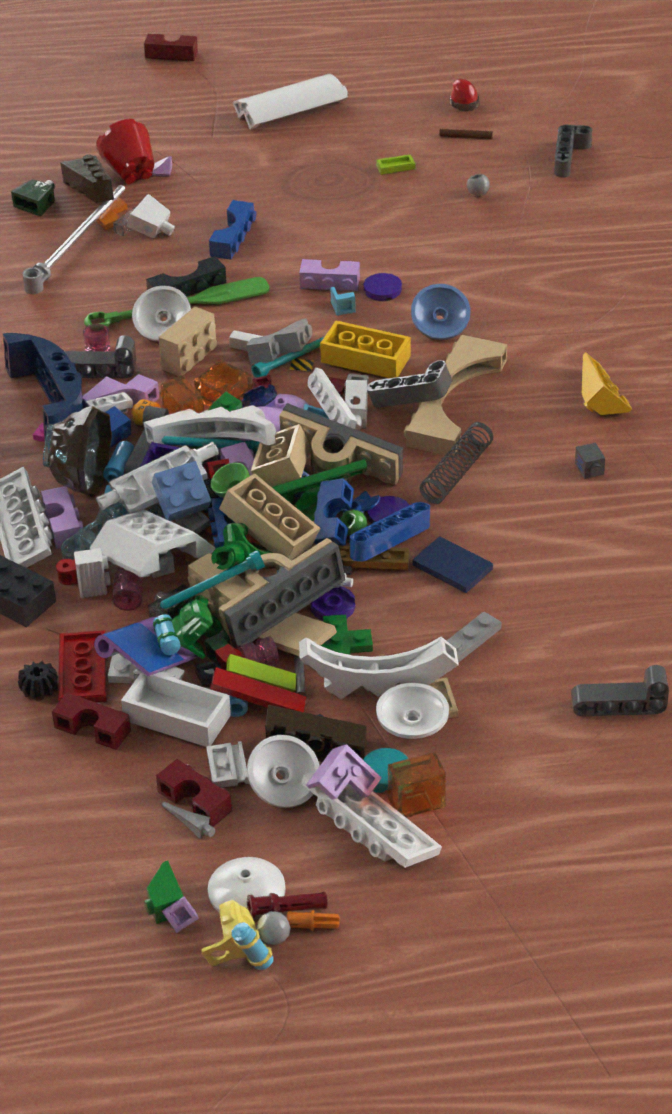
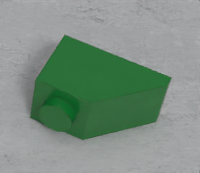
(162, 892)

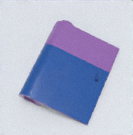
(140, 647)

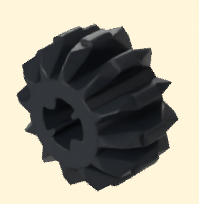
(38, 680)

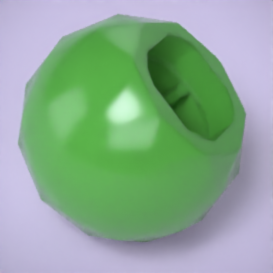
(354, 520)

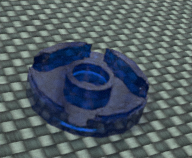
(259, 396)

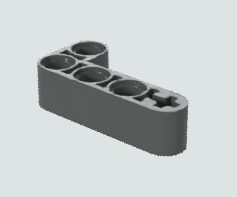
(570, 138)
(106, 363)
(411, 388)
(142, 445)
(623, 698)

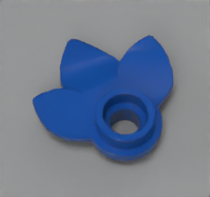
(363, 502)

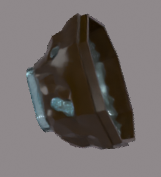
(79, 450)

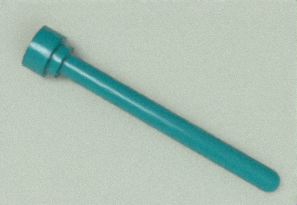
(262, 369)
(201, 442)
(252, 562)

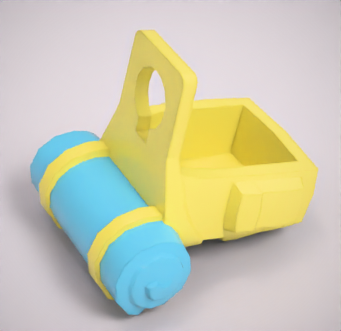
(239, 939)

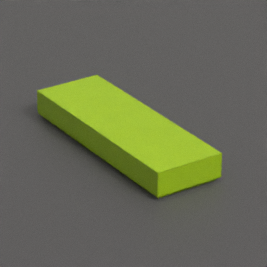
(262, 672)

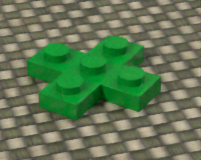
(346, 640)

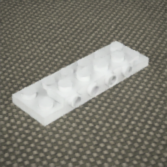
(22, 523)
(376, 825)

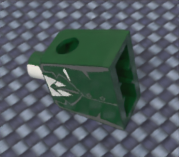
(34, 196)

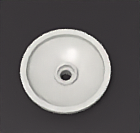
(155, 305)
(412, 710)
(284, 756)
(243, 878)

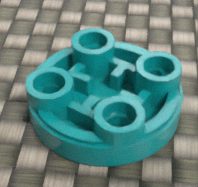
(379, 761)

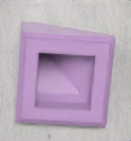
(163, 167)
(180, 914)

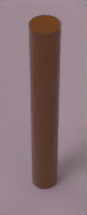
(466, 133)

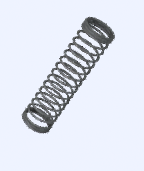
(437, 483)

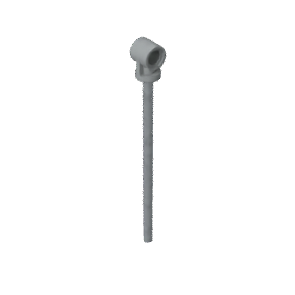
(40, 272)

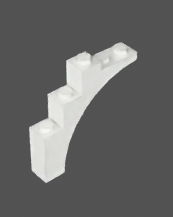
(218, 422)
(378, 674)

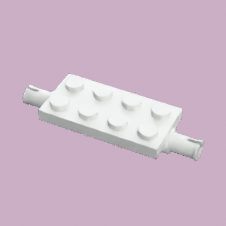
(136, 487)

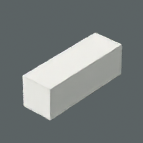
(240, 339)

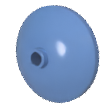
(440, 301)

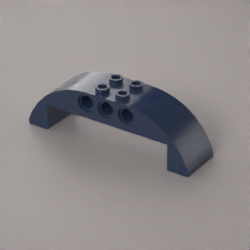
(52, 368)

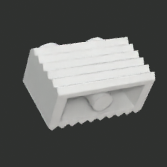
(91, 573)

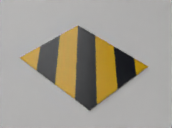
(301, 364)

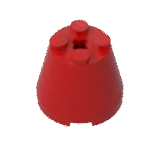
(127, 150)

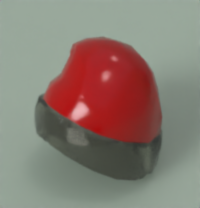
(464, 95)

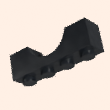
(208, 274)

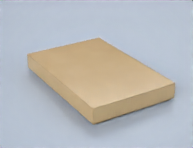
(296, 628)

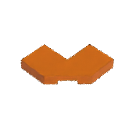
(109, 216)

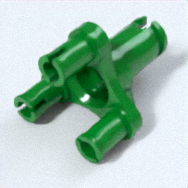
(235, 547)

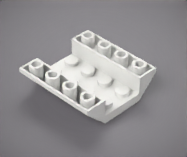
(140, 536)

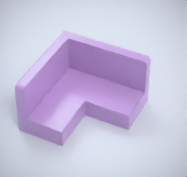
(344, 768)

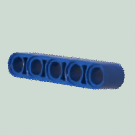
(389, 531)

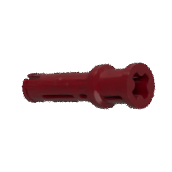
(275, 903)

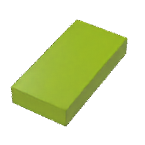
(395, 164)

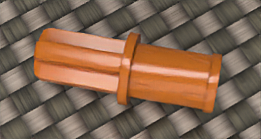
(313, 920)

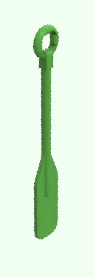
(213, 295)

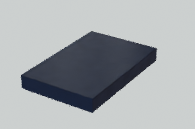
(452, 564)

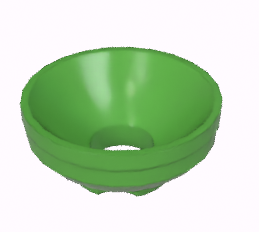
(227, 477)

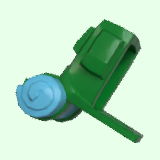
(183, 629)

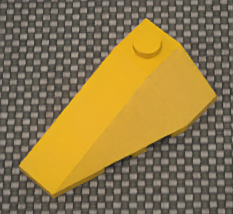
(599, 390)

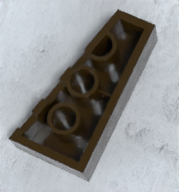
(89, 178)
(316, 731)

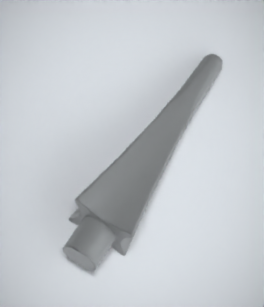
(195, 822)

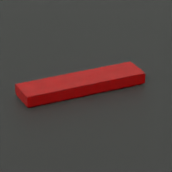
(255, 691)

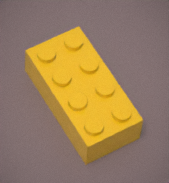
(365, 349)

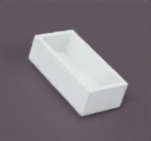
(177, 708)

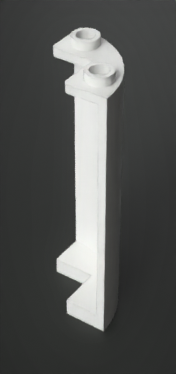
(290, 100)

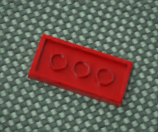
(81, 668)

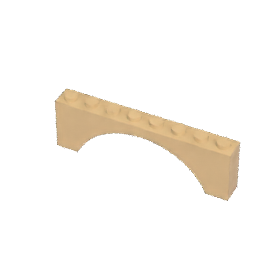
(429, 426)

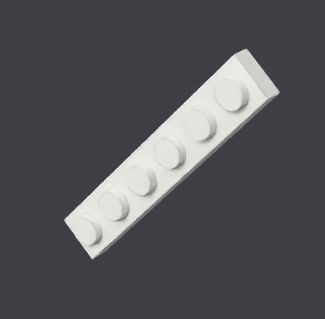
(330, 399)

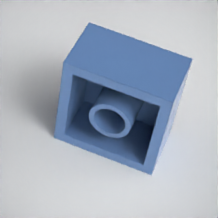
(181, 491)

